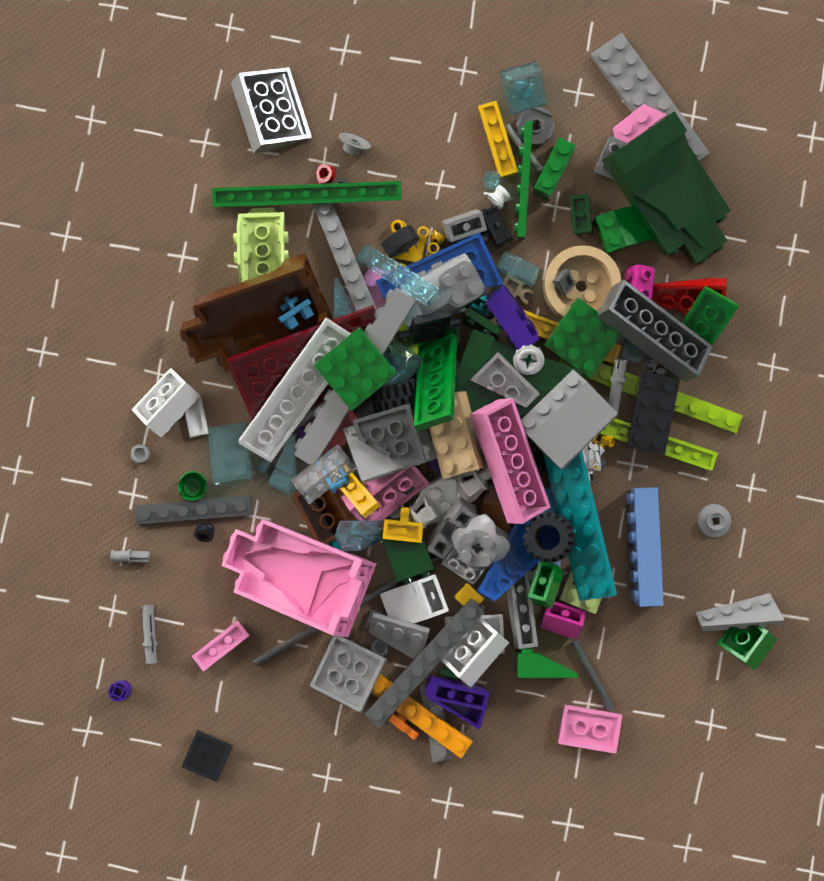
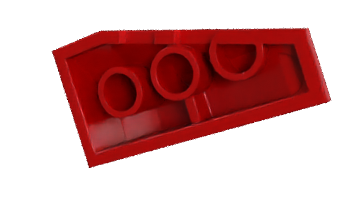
(683, 294)

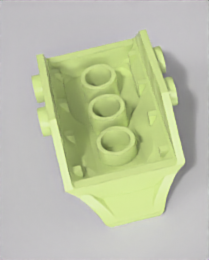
(260, 242)

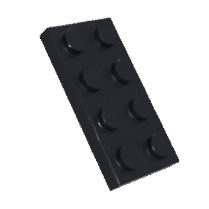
(653, 413)

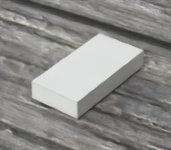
(196, 419)

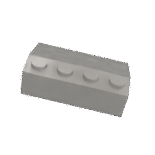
(270, 109)
(567, 419)
(372, 463)

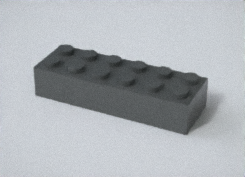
(654, 331)

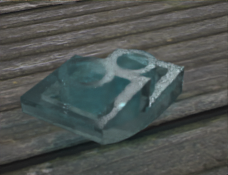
(519, 268)

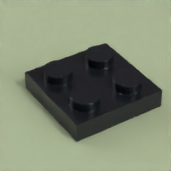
(207, 755)

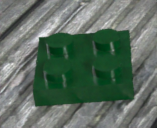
(475, 320)

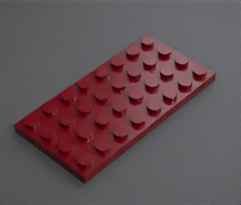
(262, 368)

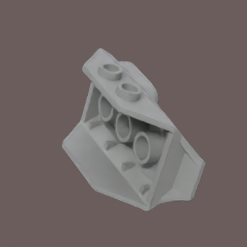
(458, 285)

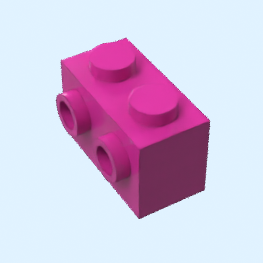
(563, 620)

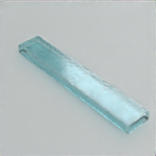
(398, 275)

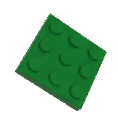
(582, 338)
(355, 368)

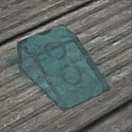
(227, 457)

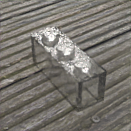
(323, 474)

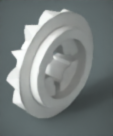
(533, 365)

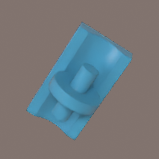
(288, 318)

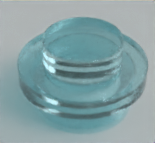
(491, 180)

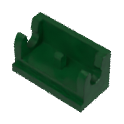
(581, 215)

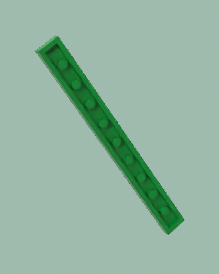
(307, 194)

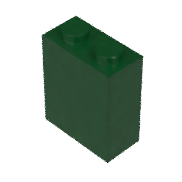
(408, 560)

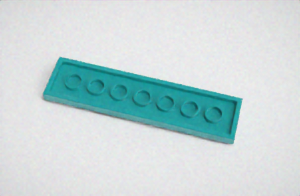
(576, 503)

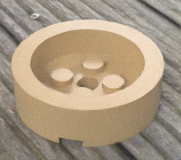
(587, 266)

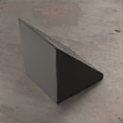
(266, 467)

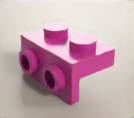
(641, 278)

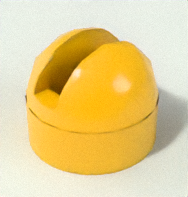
(438, 236)

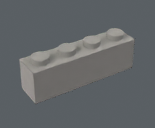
(522, 614)

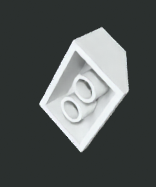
(165, 403)
(475, 652)

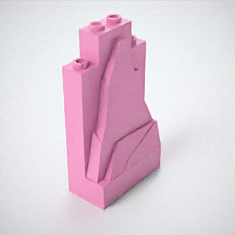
(299, 576)

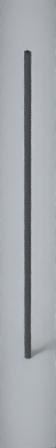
(311, 630)

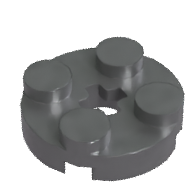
(545, 122)

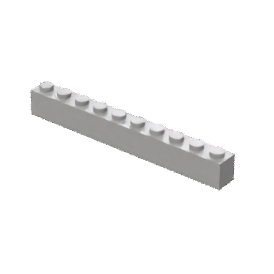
(334, 411)

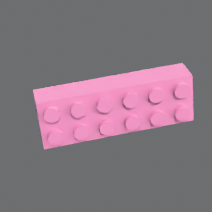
(510, 460)

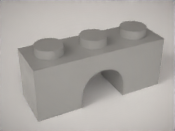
(458, 516)

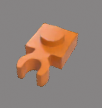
(400, 722)

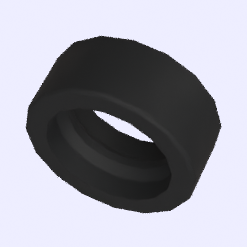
(400, 241)

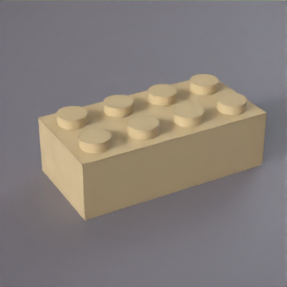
(457, 442)

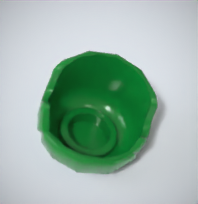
(192, 486)

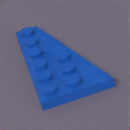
(473, 247)
(516, 562)

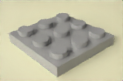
(348, 673)

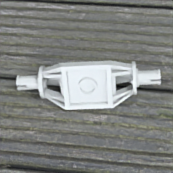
(443, 493)

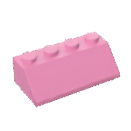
(386, 492)

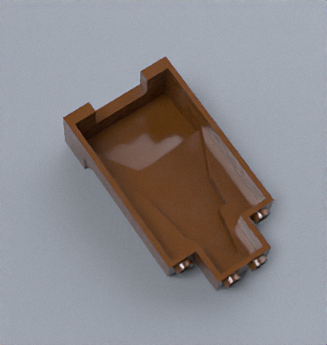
(249, 311)

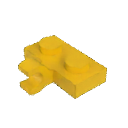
(403, 529)

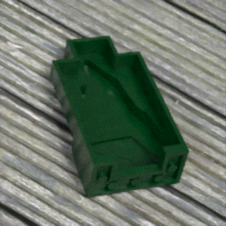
(670, 190)
(480, 350)

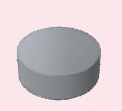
(140, 453)

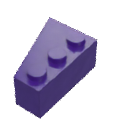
(511, 318)
(459, 698)

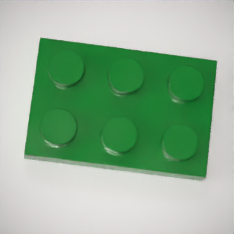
(710, 314)

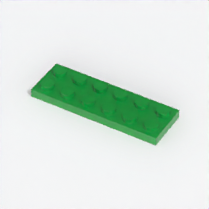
(436, 383)

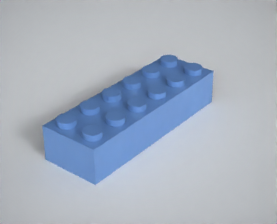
(645, 547)

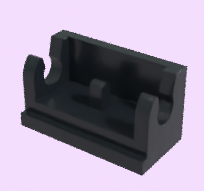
(496, 226)

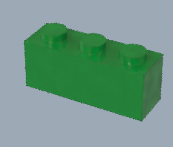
(553, 169)

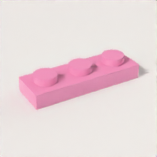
(220, 645)

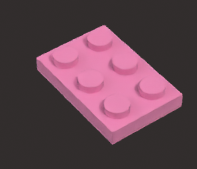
(590, 728)

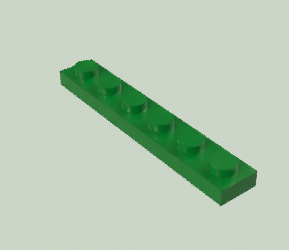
(523, 172)

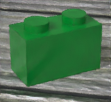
(545, 584)

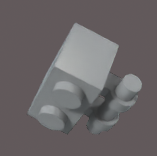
(464, 226)

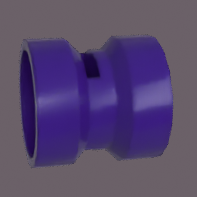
(121, 687)

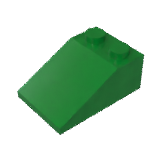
(620, 230)
(535, 665)

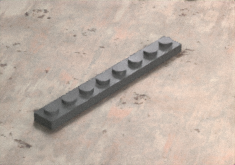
(424, 663)

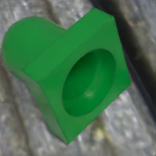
(446, 672)

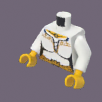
(593, 452)

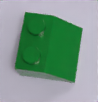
(748, 644)

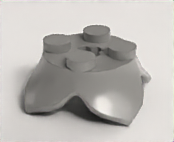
(482, 531)

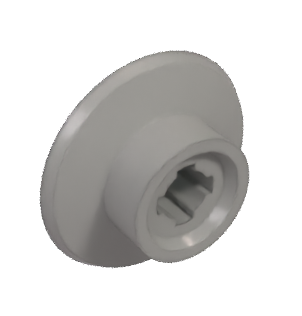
(353, 144)
(705, 520)

